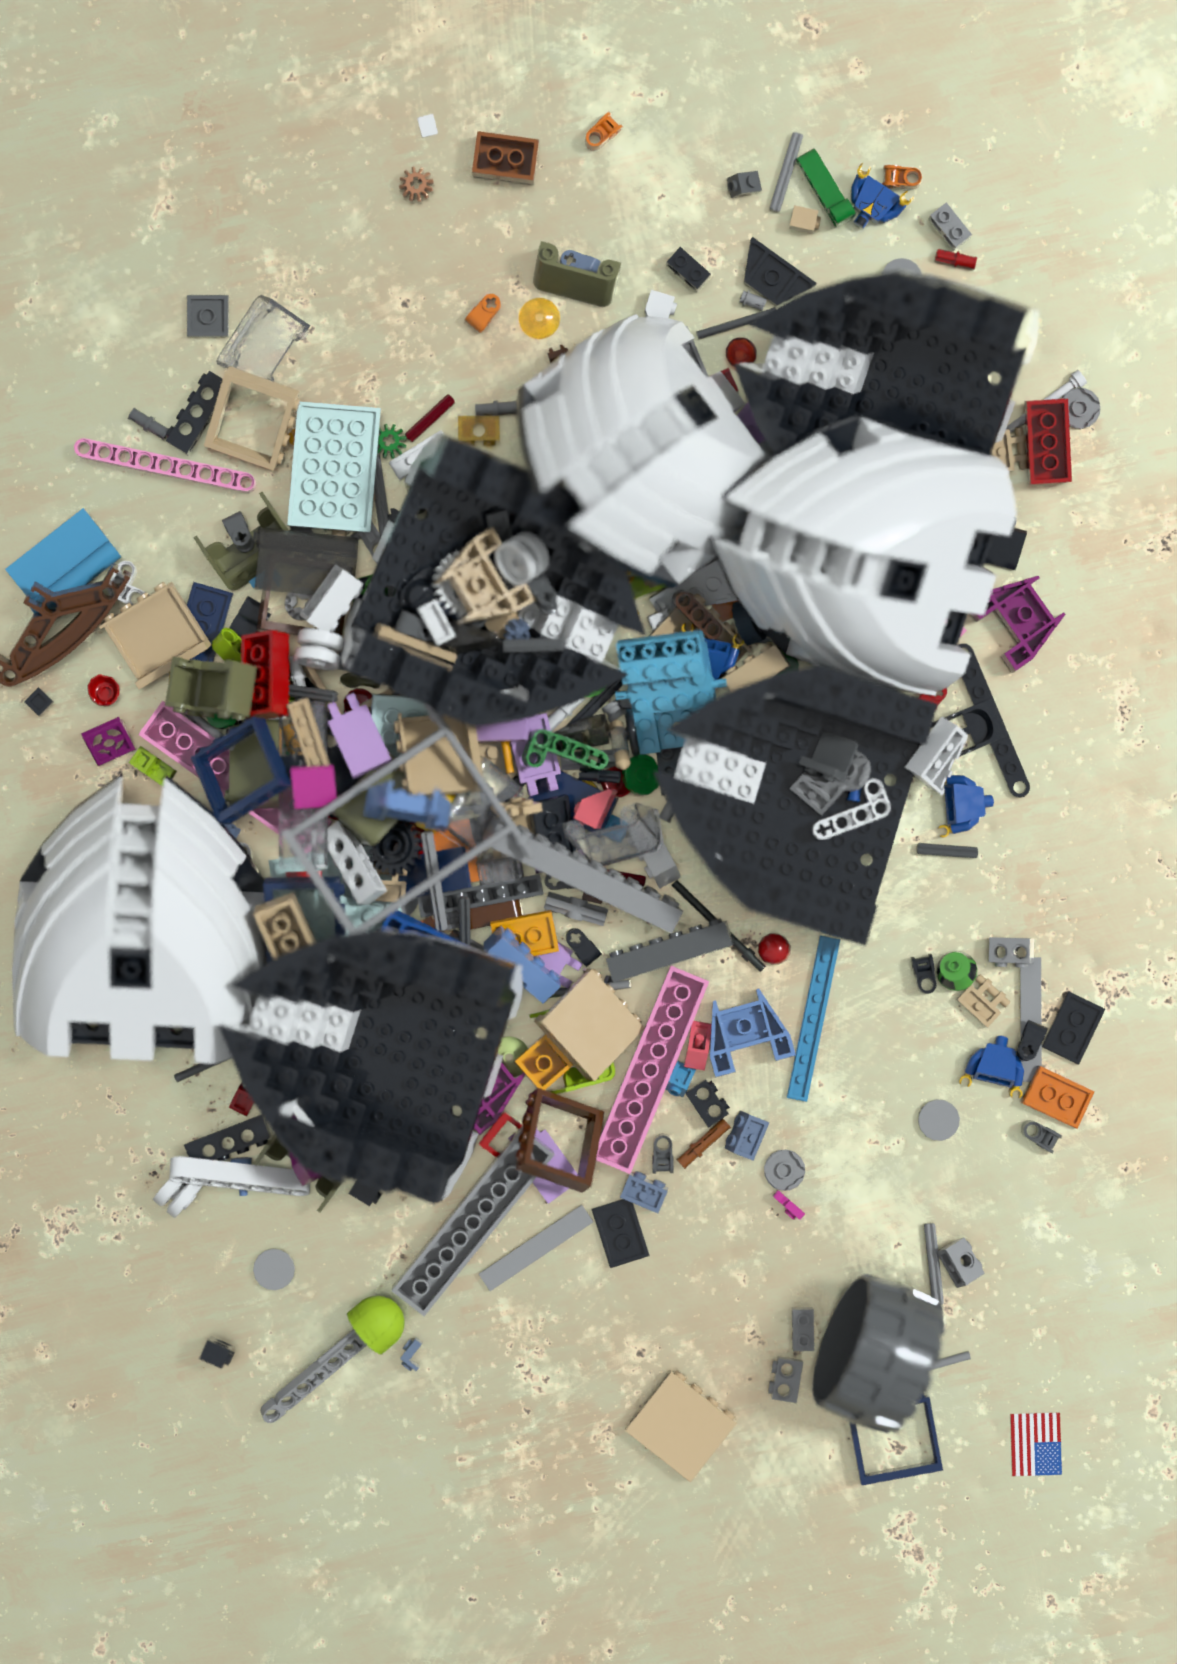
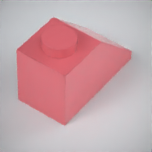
(595, 808)
(698, 1045)

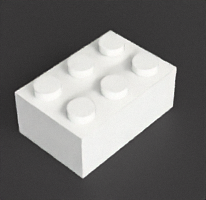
(331, 599)

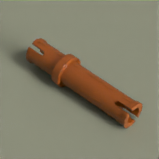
(703, 1143)

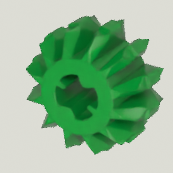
(392, 447)

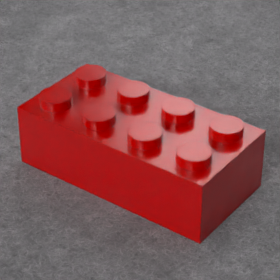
(1048, 441)
(270, 655)

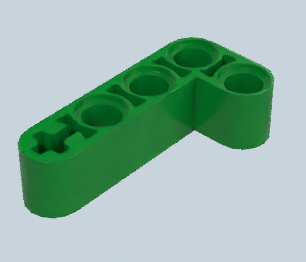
(825, 188)
(567, 751)

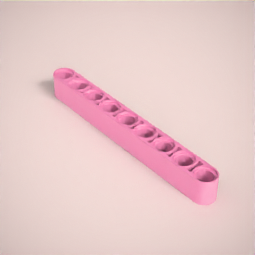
(157, 459)

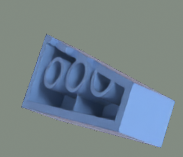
(535, 975)

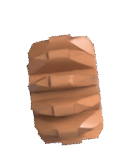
(410, 181)

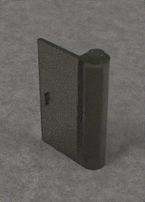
(300, 560)

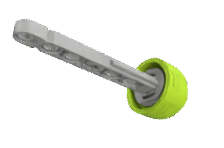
(375, 1324)

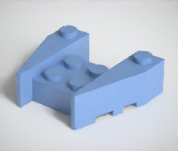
(400, 805)
(743, 1028)

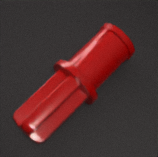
(956, 259)

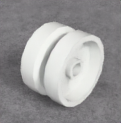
(521, 558)
(318, 649)
(180, 1194)

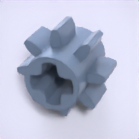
(516, 629)

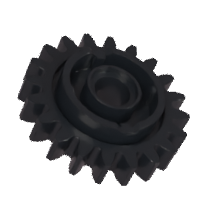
(407, 849)

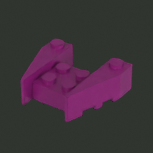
(1024, 617)
(496, 1102)

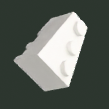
(934, 760)
(661, 867)

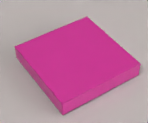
(313, 786)

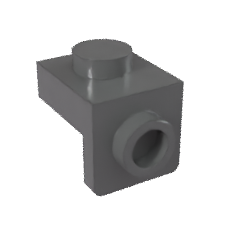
(744, 183)

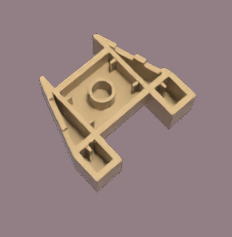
(479, 583)

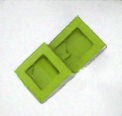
(151, 765)

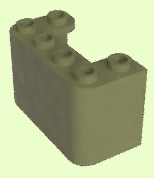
(211, 688)

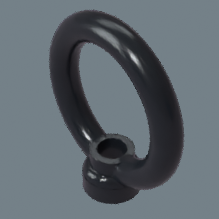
(631, 729)

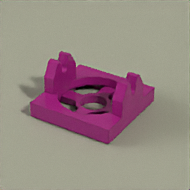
(104, 757)

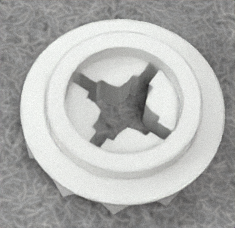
(291, 601)

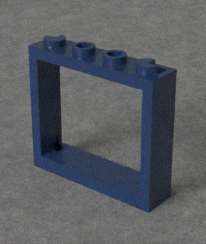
(210, 784)
(282, 883)
(906, 1471)

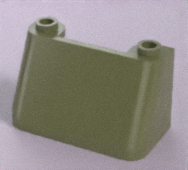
(575, 282)
(250, 767)
(351, 813)

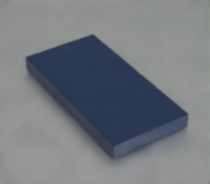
(210, 610)
(576, 792)
(455, 881)

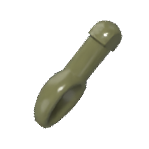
(353, 680)

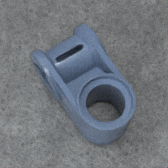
(581, 261)

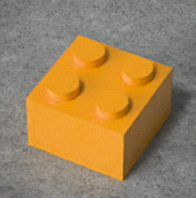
(543, 1063)

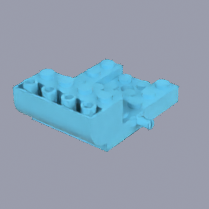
(665, 683)

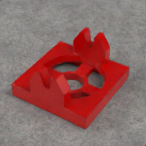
(484, 1143)

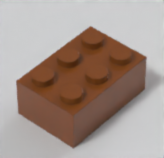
(505, 157)

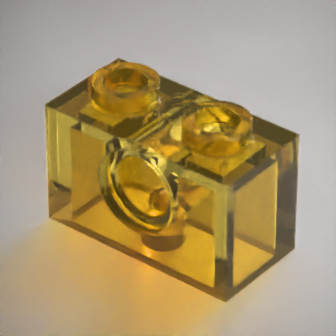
(490, 423)

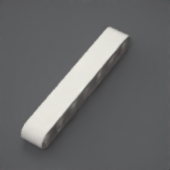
(236, 1176)

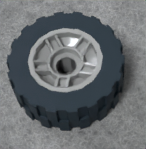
(746, 628)

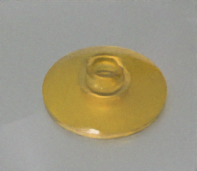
(539, 329)

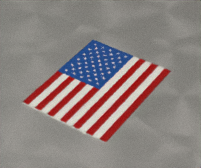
(1036, 1444)

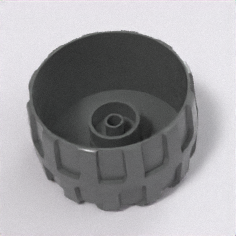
(878, 1353)

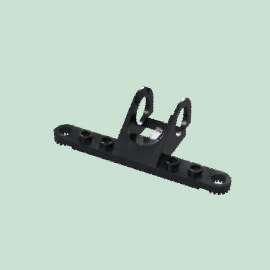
(987, 726)

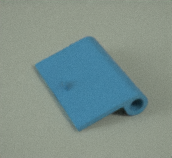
(65, 558)

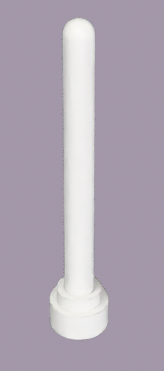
(1077, 380)

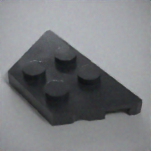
(773, 275)

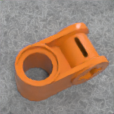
(605, 129)
(900, 177)
(481, 315)

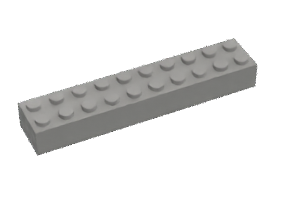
(590, 877)
(467, 1227)

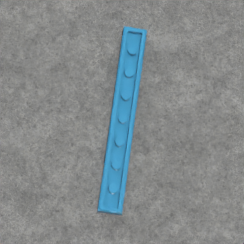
(813, 1018)

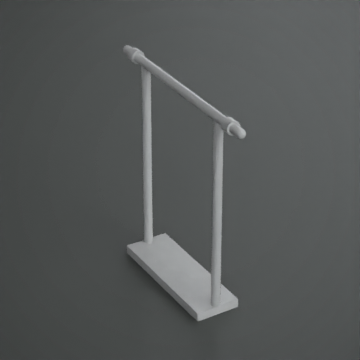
(521, 840)

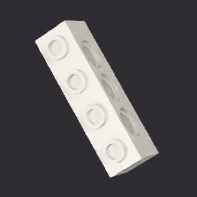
(362, 867)

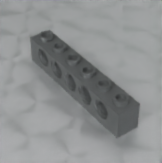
(485, 895)

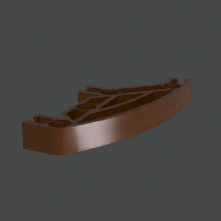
(88, 600)

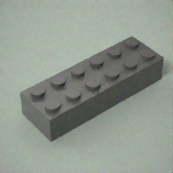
(669, 951)

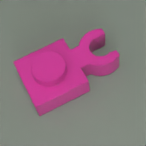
(791, 1209)

